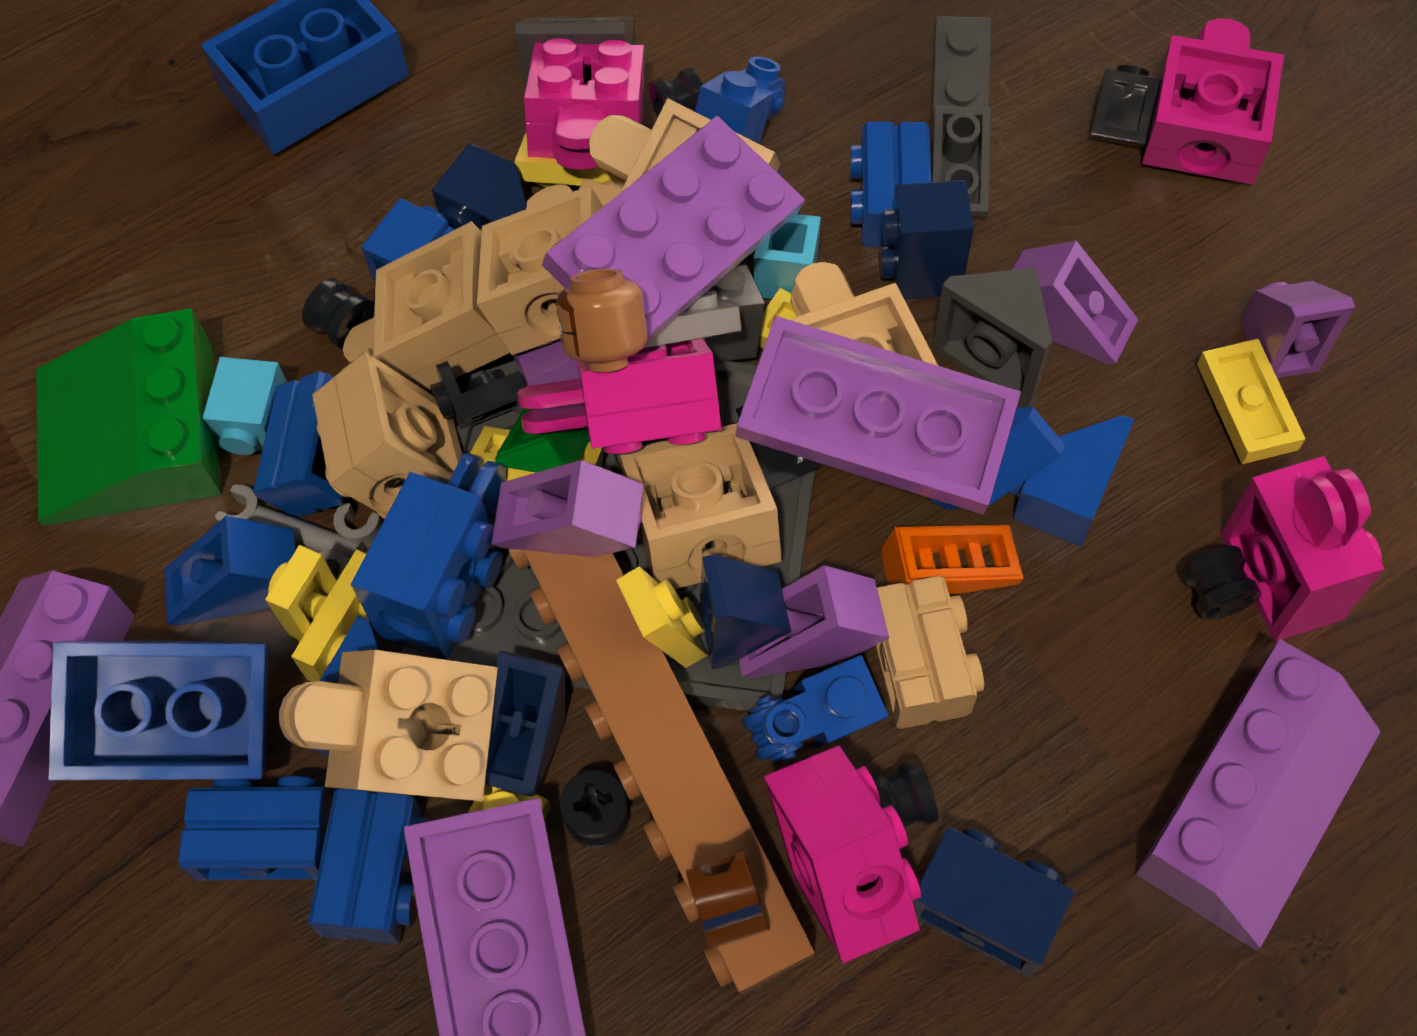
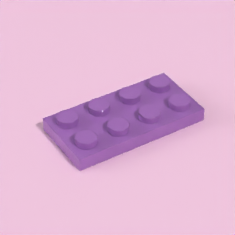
(682, 223)
(878, 414)
(493, 924)

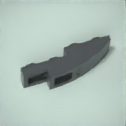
(961, 106)

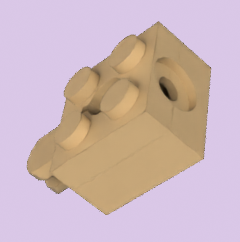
(632, 149)
(512, 283)
(429, 312)
(875, 318)
(379, 430)
(702, 496)
(398, 724)

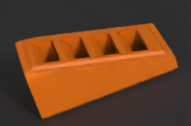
(910, 549)

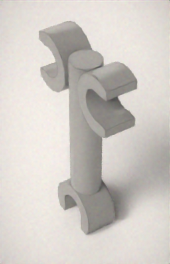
(334, 547)

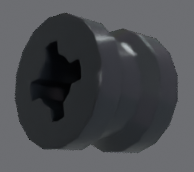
(683, 90)
(335, 311)
(1221, 583)
(908, 794)
(599, 823)

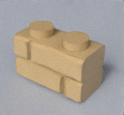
(925, 656)

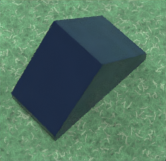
(739, 609)
(524, 722)

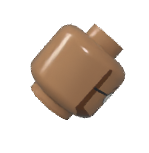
(602, 319)

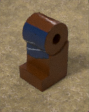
(727, 901)

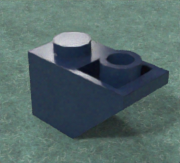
(478, 189)

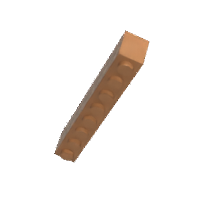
(662, 753)

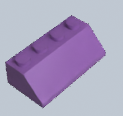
(41, 612)
(1263, 795)

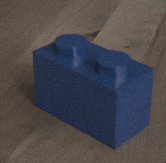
(926, 237)
(992, 900)

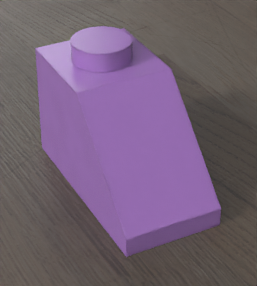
(1080, 301)
(1296, 324)
(569, 511)
(830, 620)

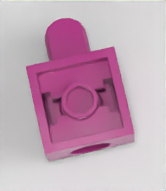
(1217, 96)
(566, 109)
(657, 396)
(1305, 545)
(845, 852)

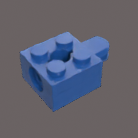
(433, 558)

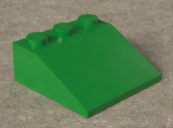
(127, 421)

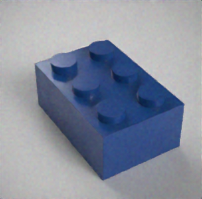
(304, 65)
(159, 710)

